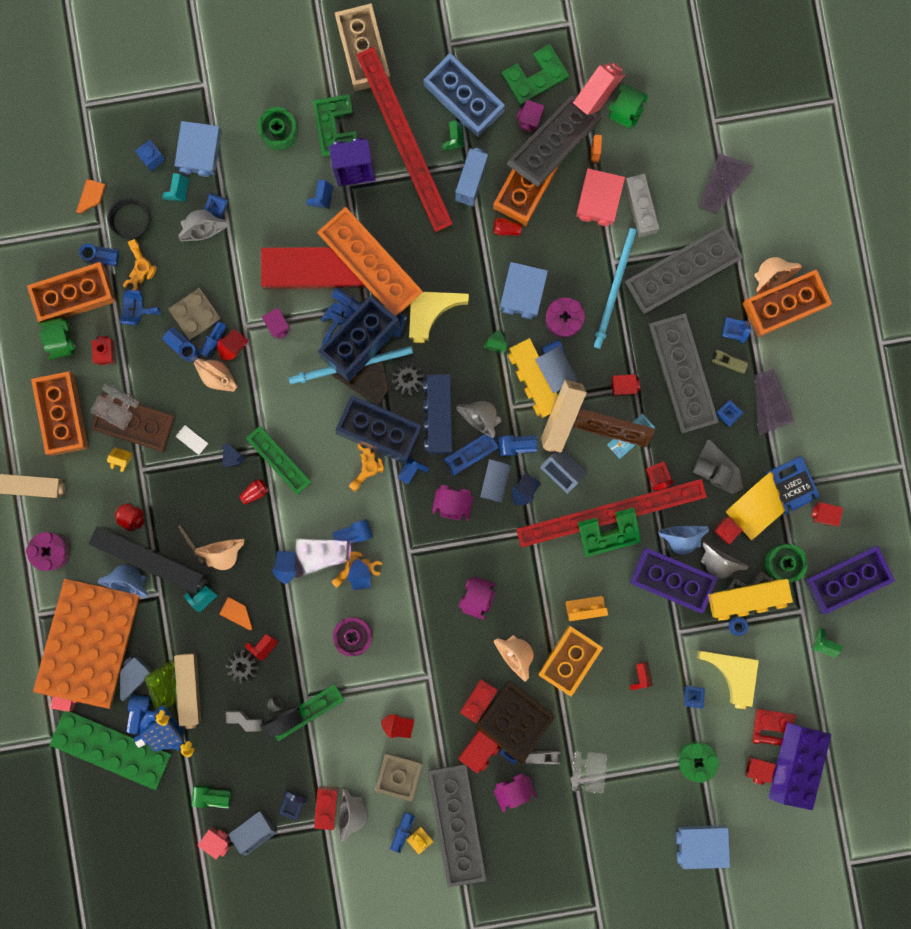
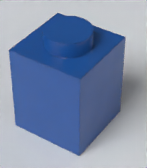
(150, 155)

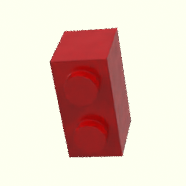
(478, 700)
(478, 752)
(326, 808)

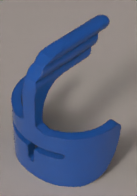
(128, 302)
(330, 313)

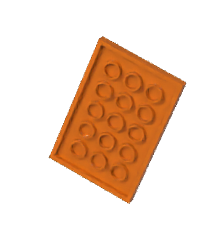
(86, 644)

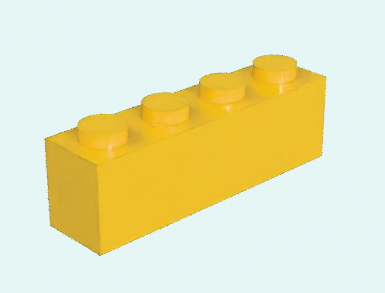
(538, 389)
(750, 598)

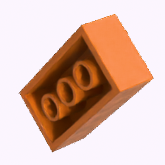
(521, 197)
(72, 293)
(787, 303)
(59, 413)

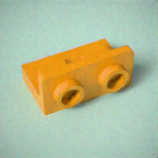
(586, 608)

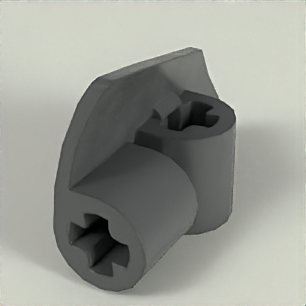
(718, 469)

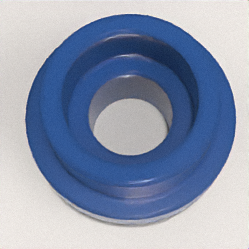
(744, 626)

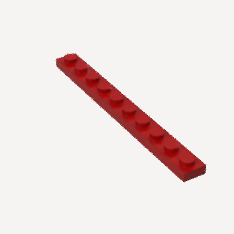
(404, 139)
(606, 514)

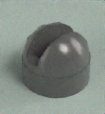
(275, 704)

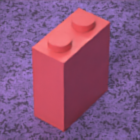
(599, 88)
(600, 197)

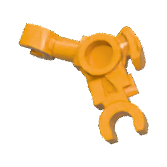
(141, 268)
(369, 467)
(353, 556)

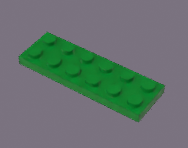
(109, 749)

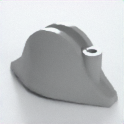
(200, 226)
(481, 416)
(719, 563)
(351, 815)

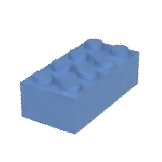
(464, 95)

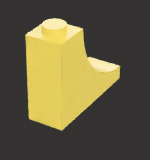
(427, 309)
(739, 674)

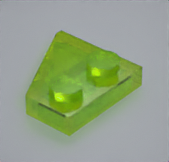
(162, 685)

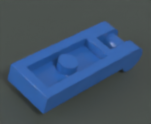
(471, 453)

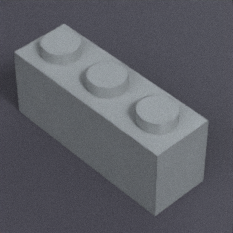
(641, 205)

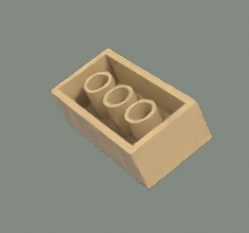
(359, 33)

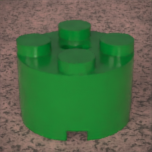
(628, 106)
(268, 124)
(56, 338)
(796, 561)
(697, 772)

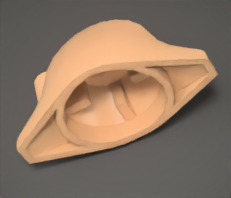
(774, 273)
(215, 374)
(221, 554)
(517, 655)

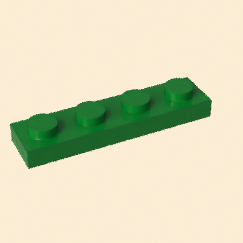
(278, 460)
(315, 707)

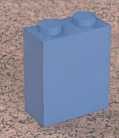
(198, 148)
(471, 176)
(523, 290)
(703, 847)

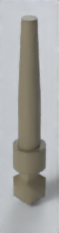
(201, 560)

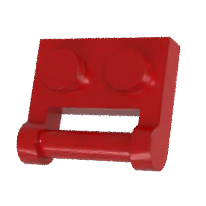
(770, 721)

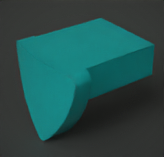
(178, 188)
(202, 599)

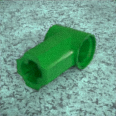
(204, 796)

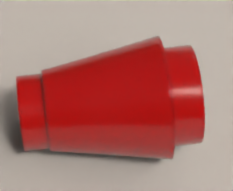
(506, 227)
(254, 491)

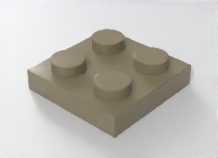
(194, 314)
(398, 777)

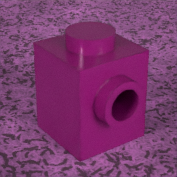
(530, 116)
(276, 324)

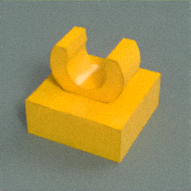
(119, 457)
(419, 840)

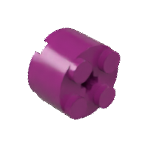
(572, 310)
(453, 503)
(38, 551)
(478, 597)
(342, 639)
(515, 793)

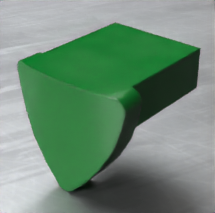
(456, 135)
(496, 342)
(825, 646)

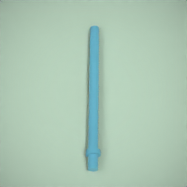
(600, 335)
(303, 377)

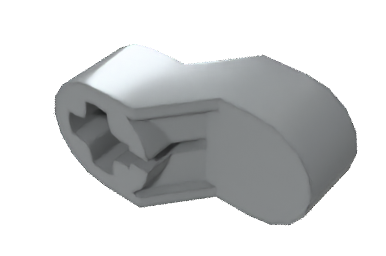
(240, 717)

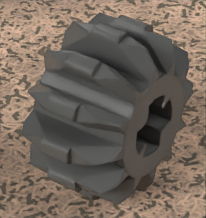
(404, 373)
(240, 673)

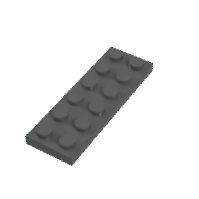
(553, 142)
(683, 269)
(683, 373)
(457, 825)

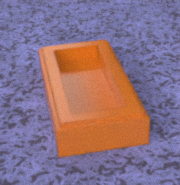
(596, 148)

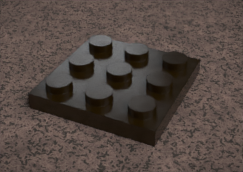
(515, 722)

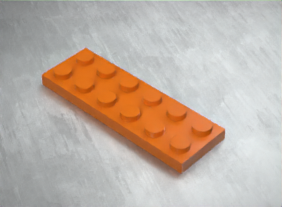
(370, 262)

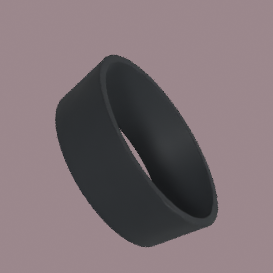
(116, 206)
(282, 722)

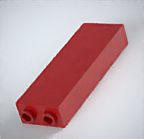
(305, 269)

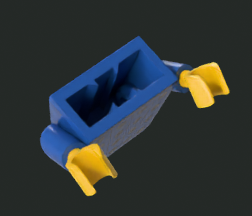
(161, 732)

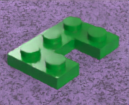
(529, 88)
(325, 113)
(597, 543)

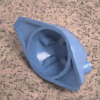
(684, 538)
(125, 579)

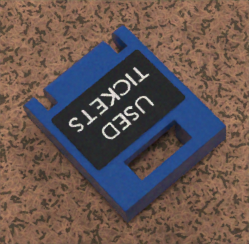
(796, 487)

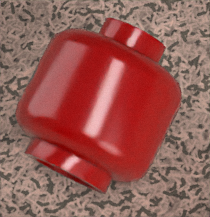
(129, 517)

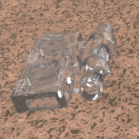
(112, 412)
(595, 772)

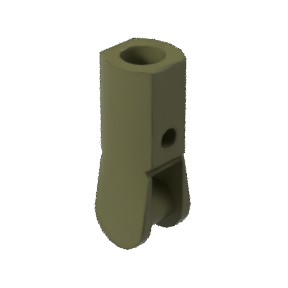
(733, 362)

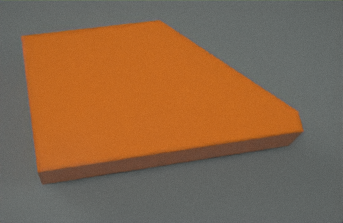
(91, 195)
(237, 613)

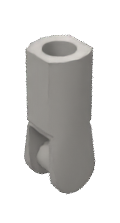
(538, 757)

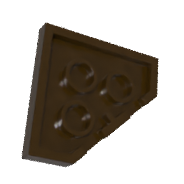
(368, 382)

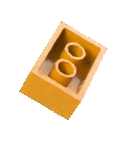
(570, 661)

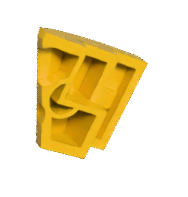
(757, 507)

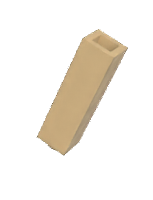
(563, 416)
(31, 486)
(187, 690)

